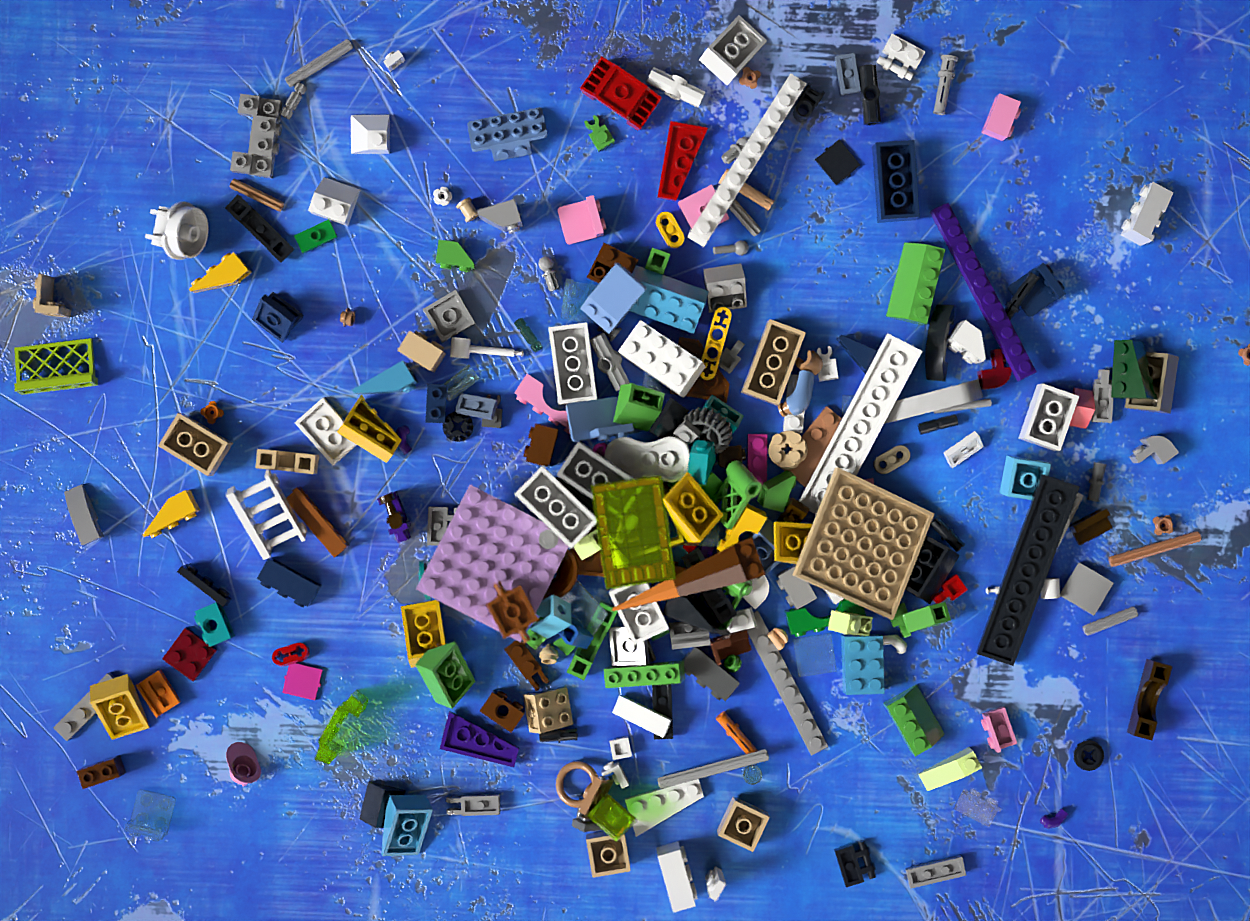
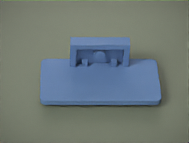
(507, 133)
(595, 420)

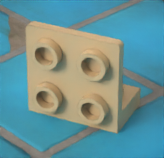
(43, 301)
(548, 710)

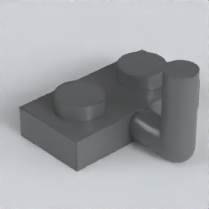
(584, 823)

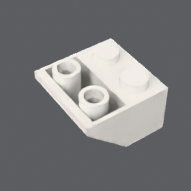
(968, 342)

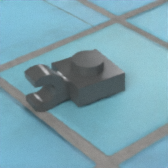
(729, 357)

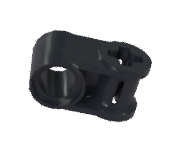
(809, 100)

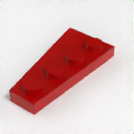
(679, 155)

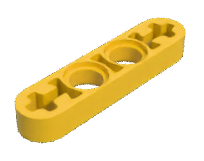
(718, 344)

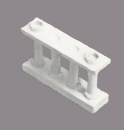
(255, 529)

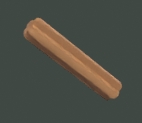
(256, 195)

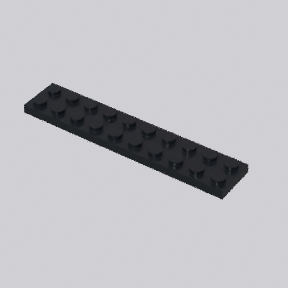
(1027, 569)

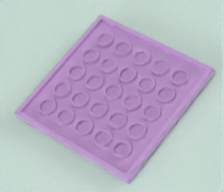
(489, 545)

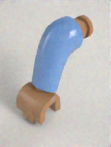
(801, 397)

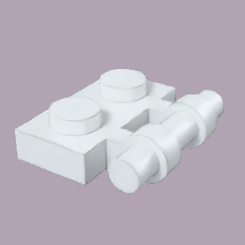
(903, 52)

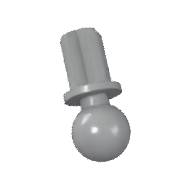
(734, 150)
(546, 264)

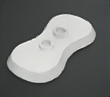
(640, 459)

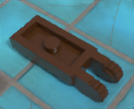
(526, 662)

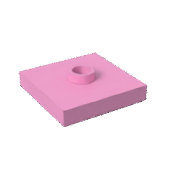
(696, 203)

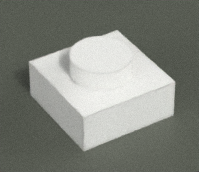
(393, 60)
(620, 748)

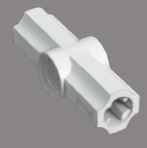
(675, 87)

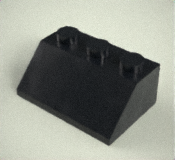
(931, 569)

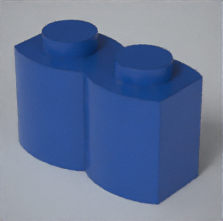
(576, 634)

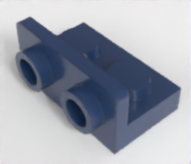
(436, 403)

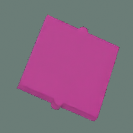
(302, 681)

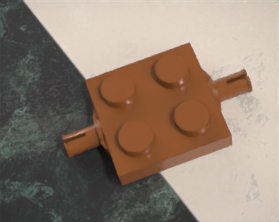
(512, 611)

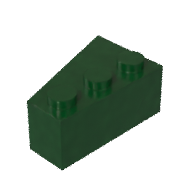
(1131, 372)

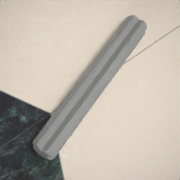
(319, 62)

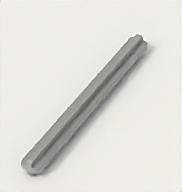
(713, 769)

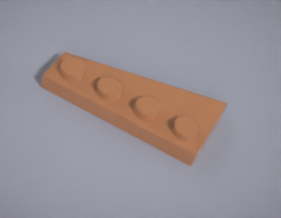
(817, 440)

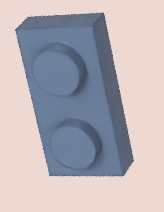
(847, 74)
(476, 406)

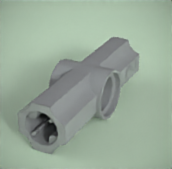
(609, 361)

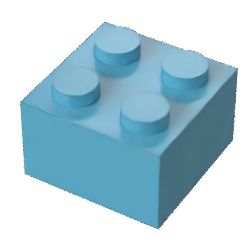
(1022, 476)

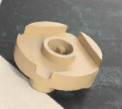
(780, 442)

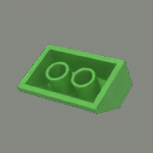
(445, 674)
(914, 720)

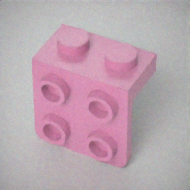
(581, 220)

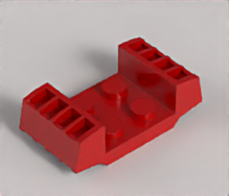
(620, 92)

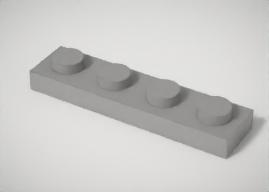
(78, 715)

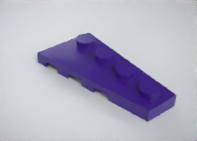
(471, 740)

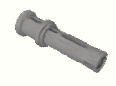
(943, 74)

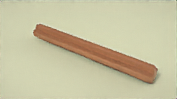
(1154, 549)

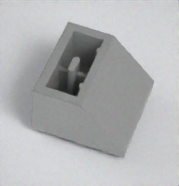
(725, 287)

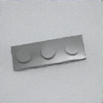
(935, 871)

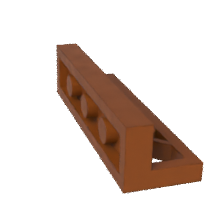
(317, 522)

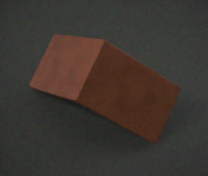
(731, 644)

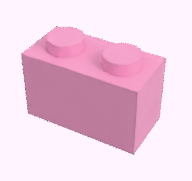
(1001, 117)

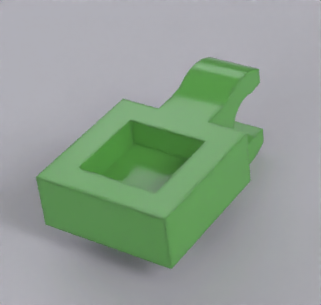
(898, 620)

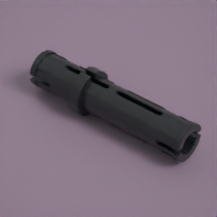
(1020, 295)

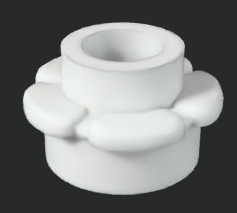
(447, 196)

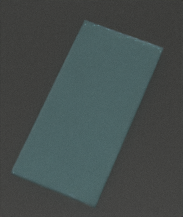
(585, 608)

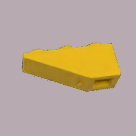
(227, 273)
(175, 509)

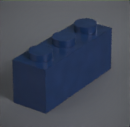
(288, 582)

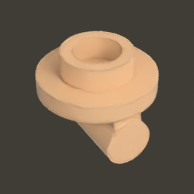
(778, 637)

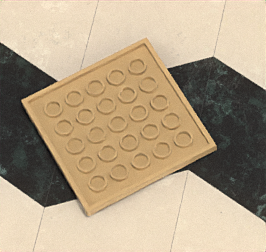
(863, 543)

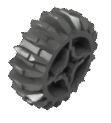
(716, 426)

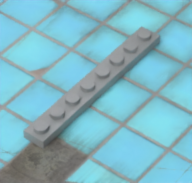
(786, 687)

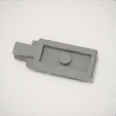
(1102, 397)

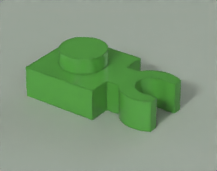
(600, 135)

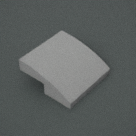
(1086, 589)

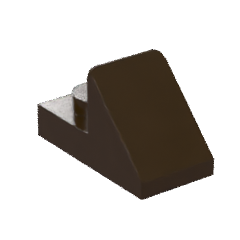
(793, 512)

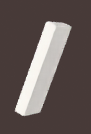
(642, 716)

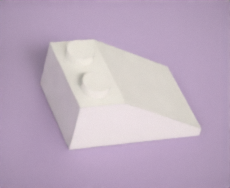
(732, 50)
(642, 620)

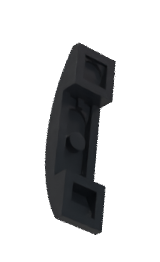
(259, 228)
(937, 342)
(715, 598)

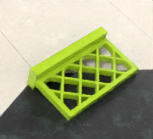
(59, 382)

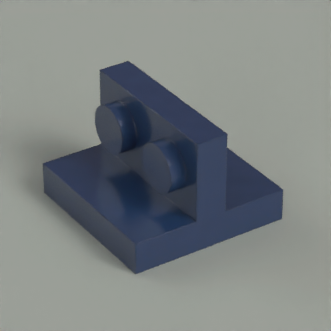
(276, 316)

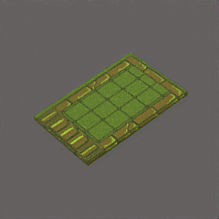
(633, 532)

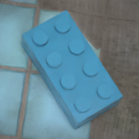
(669, 300)

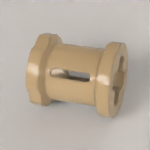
(467, 209)

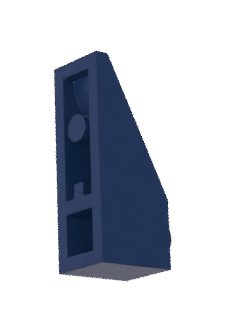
(858, 352)

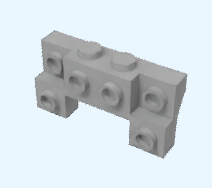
(263, 137)

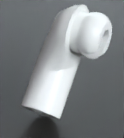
(896, 641)

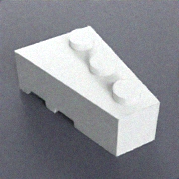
(1146, 213)

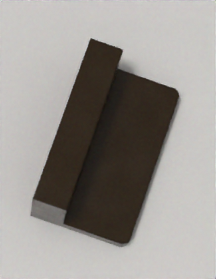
(1091, 526)

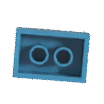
(862, 664)

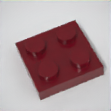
(189, 654)

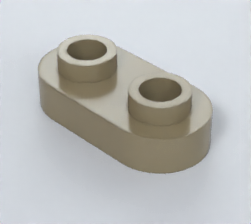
(891, 460)

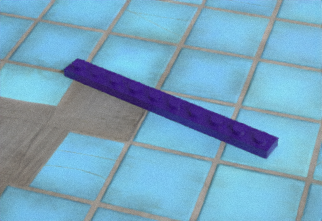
(983, 292)

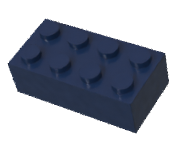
(895, 181)

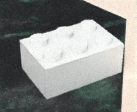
(1048, 417)
(677, 876)

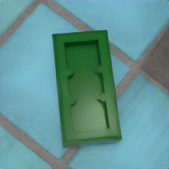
(315, 236)

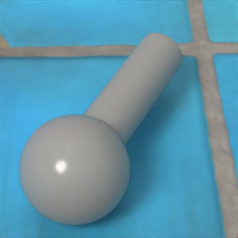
(740, 248)

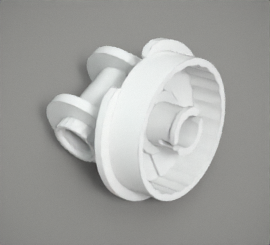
(180, 230)

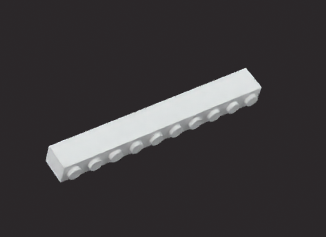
(747, 160)

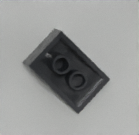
(694, 612)

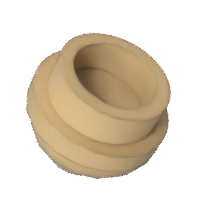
(549, 655)

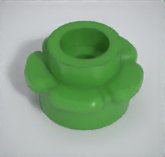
(732, 663)

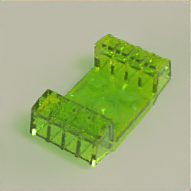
(329, 749)

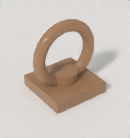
(592, 794)

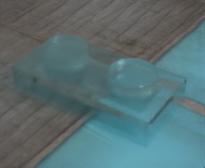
(460, 382)

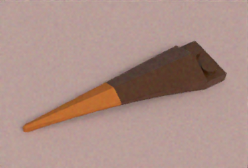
(728, 567)

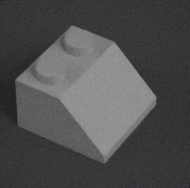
(502, 216)

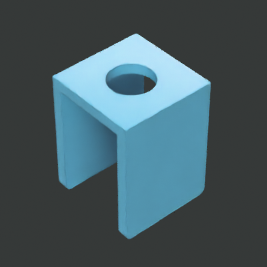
(553, 620)

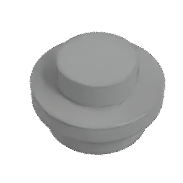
(548, 539)

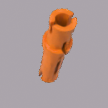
(732, 729)

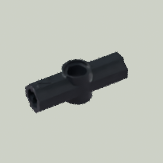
(870, 107)

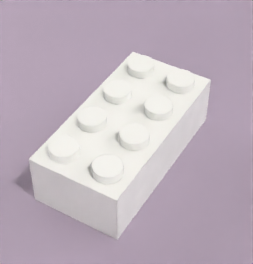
(662, 358)
(572, 363)
(556, 507)

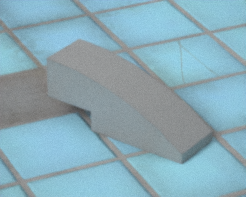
(83, 515)

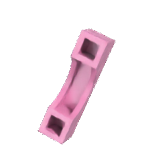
(532, 391)

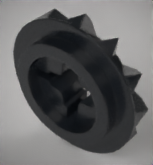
(457, 436)
(1097, 755)

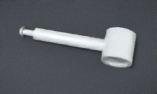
(461, 349)
(1050, 589)

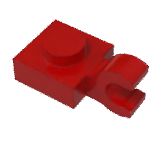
(951, 588)

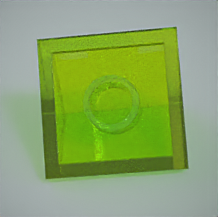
(612, 817)

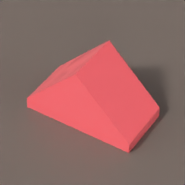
(1084, 408)

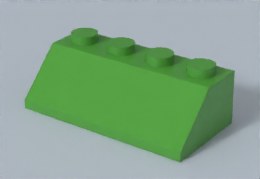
(915, 283)

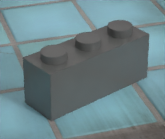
(709, 674)

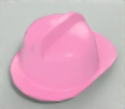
(242, 763)

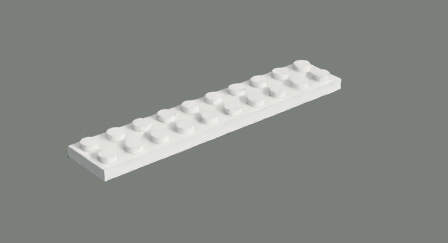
(864, 416)

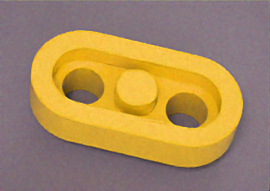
(669, 230)

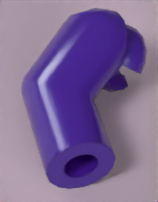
(402, 432)
(1055, 821)

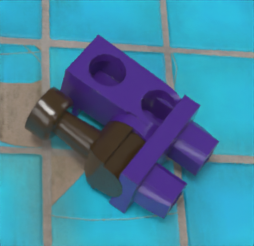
(396, 516)

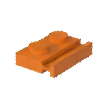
(158, 693)

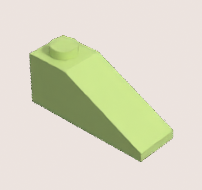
(950, 769)

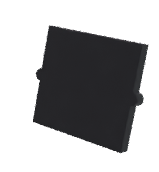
(837, 162)

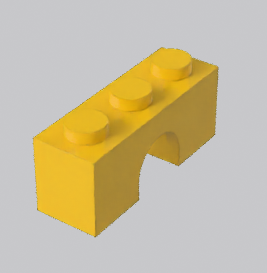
(749, 520)

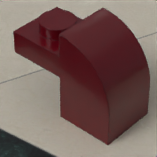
(997, 375)

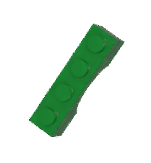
(801, 621)

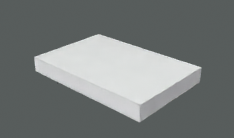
(321, 428)

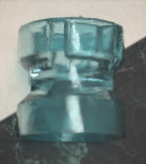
(753, 776)

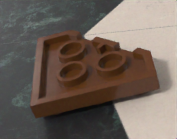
(703, 389)

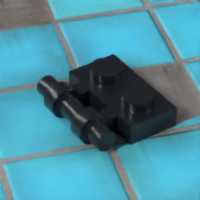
(849, 864)

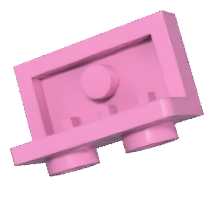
(998, 728)

